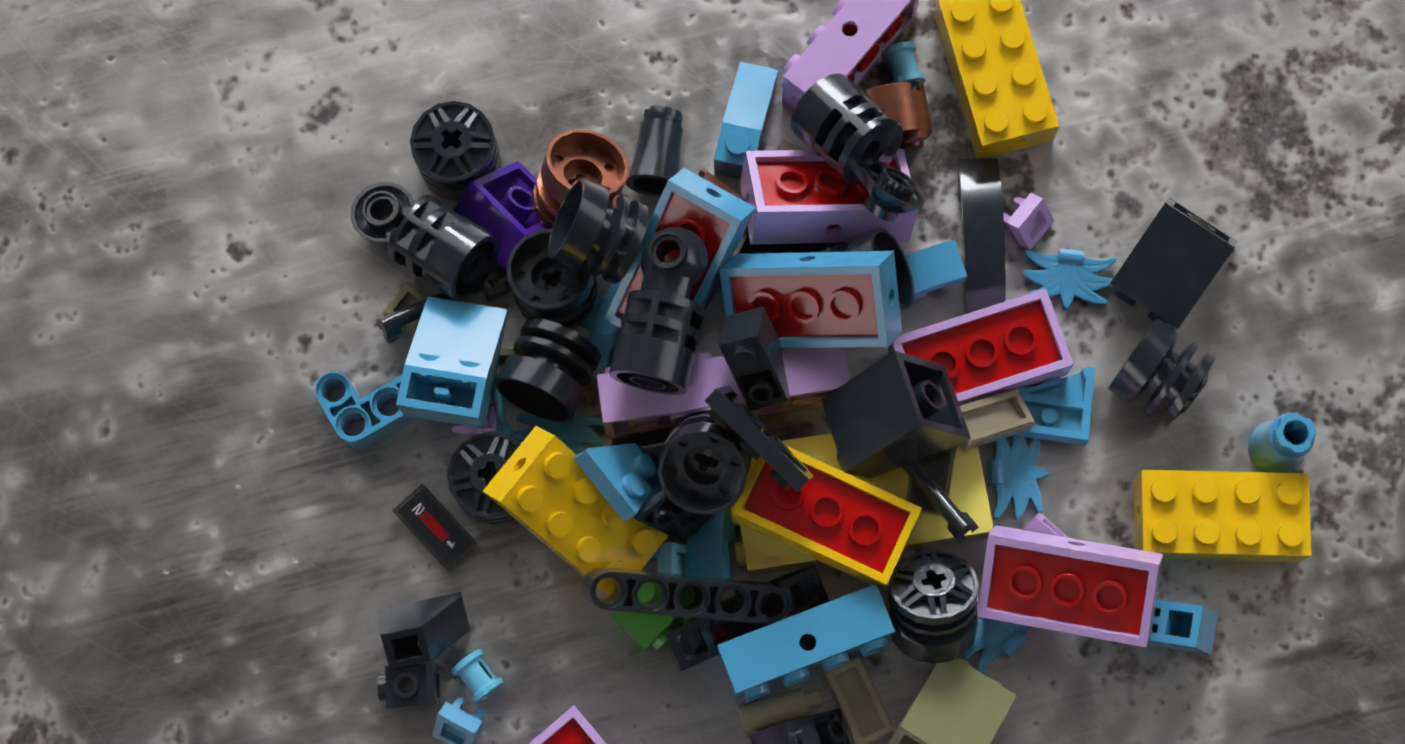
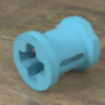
(903, 63)
(477, 676)

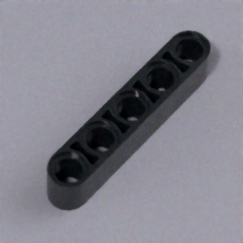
(706, 601)

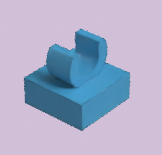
(457, 726)

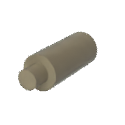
(777, 709)

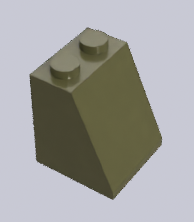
(954, 707)

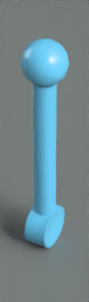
(503, 427)

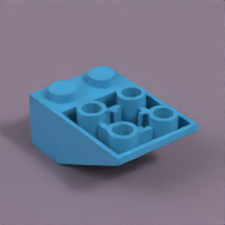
(452, 362)

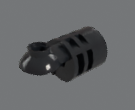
(858, 142)
(427, 238)
(659, 320)

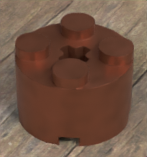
(908, 109)

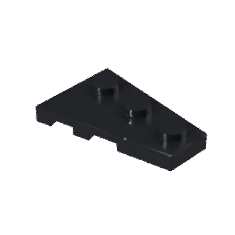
(786, 467)

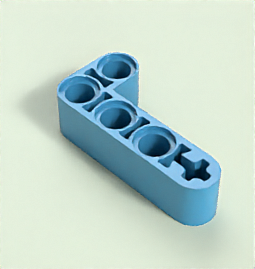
(365, 408)

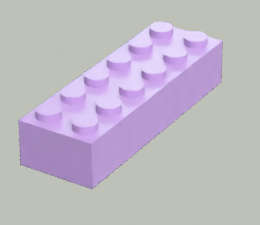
(809, 375)

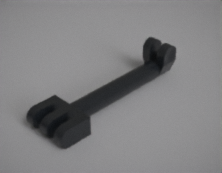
(392, 322)
(958, 522)

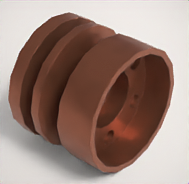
(574, 156)

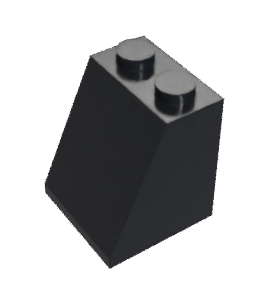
(1172, 264)
(894, 415)

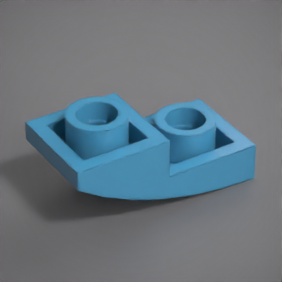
(936, 267)
(709, 547)

